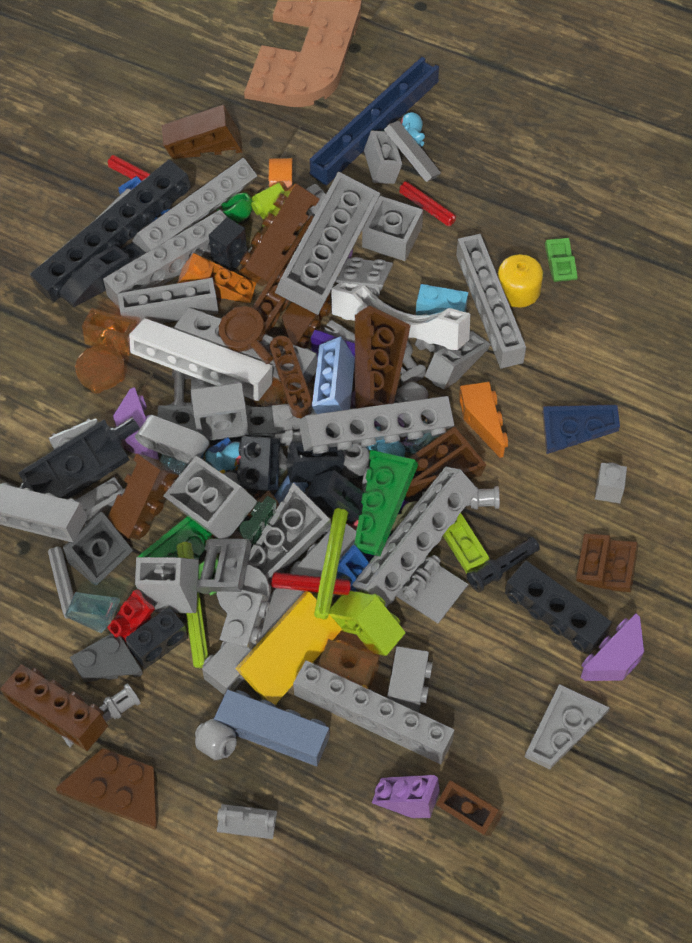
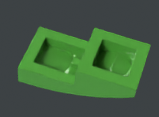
(560, 260)

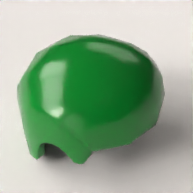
(238, 207)

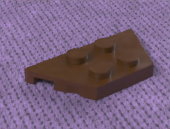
(115, 786)

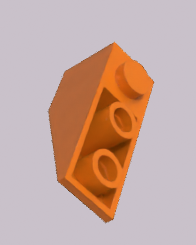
(226, 283)
(481, 415)

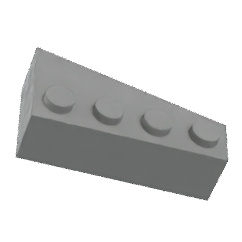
(288, 534)

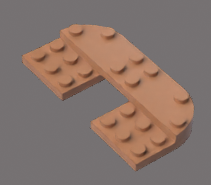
(315, 72)

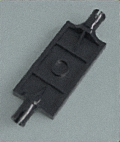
(79, 460)

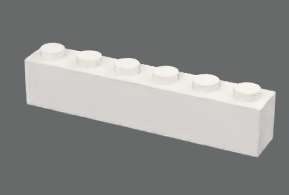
(200, 358)

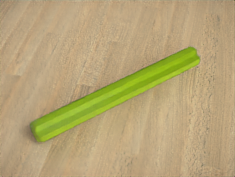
(331, 564)
(194, 620)

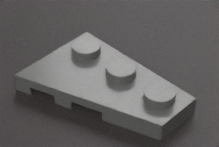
(563, 725)

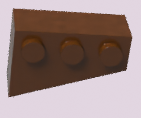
(202, 133)
(446, 451)
(142, 497)

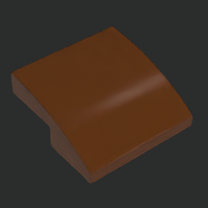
(607, 563)

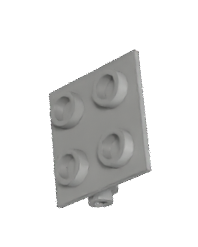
(365, 272)
(432, 589)

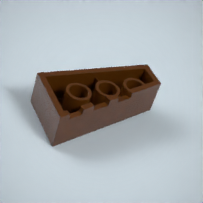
(277, 234)
(378, 356)

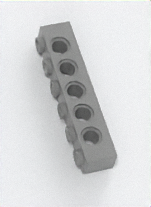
(196, 206)
(164, 261)
(490, 301)
(207, 328)
(434, 409)
(441, 503)
(373, 712)

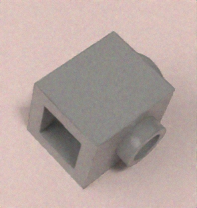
(610, 482)

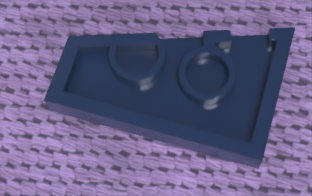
(577, 424)

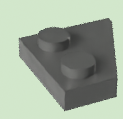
(105, 660)

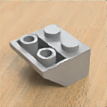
(168, 583)

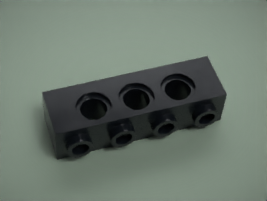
(552, 594)

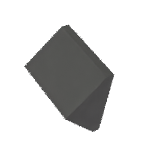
(97, 549)

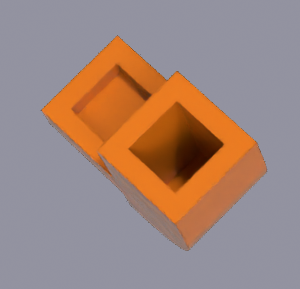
(281, 172)

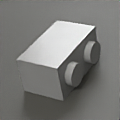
(382, 157)
(408, 678)

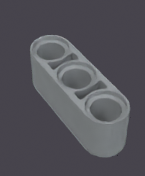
(171, 439)

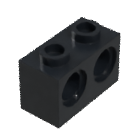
(228, 244)
(266, 463)
(334, 491)
(156, 638)

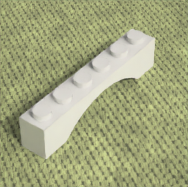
(444, 328)

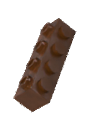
(55, 707)

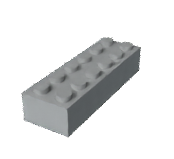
(327, 243)

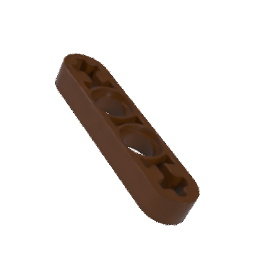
(291, 376)

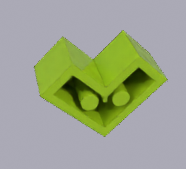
(369, 620)

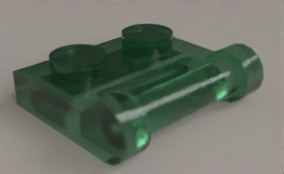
(262, 515)

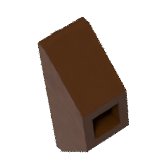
(300, 323)

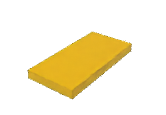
(285, 648)

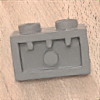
(100, 499)
(244, 619)

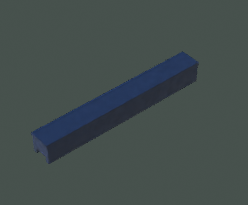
(375, 117)

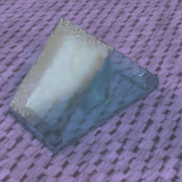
(92, 610)

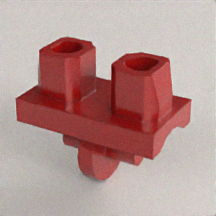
(132, 615)

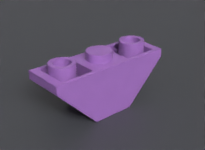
(133, 406)
(617, 654)
(408, 795)

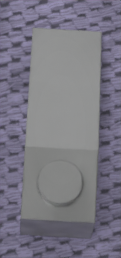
(450, 365)

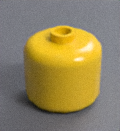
(520, 280)

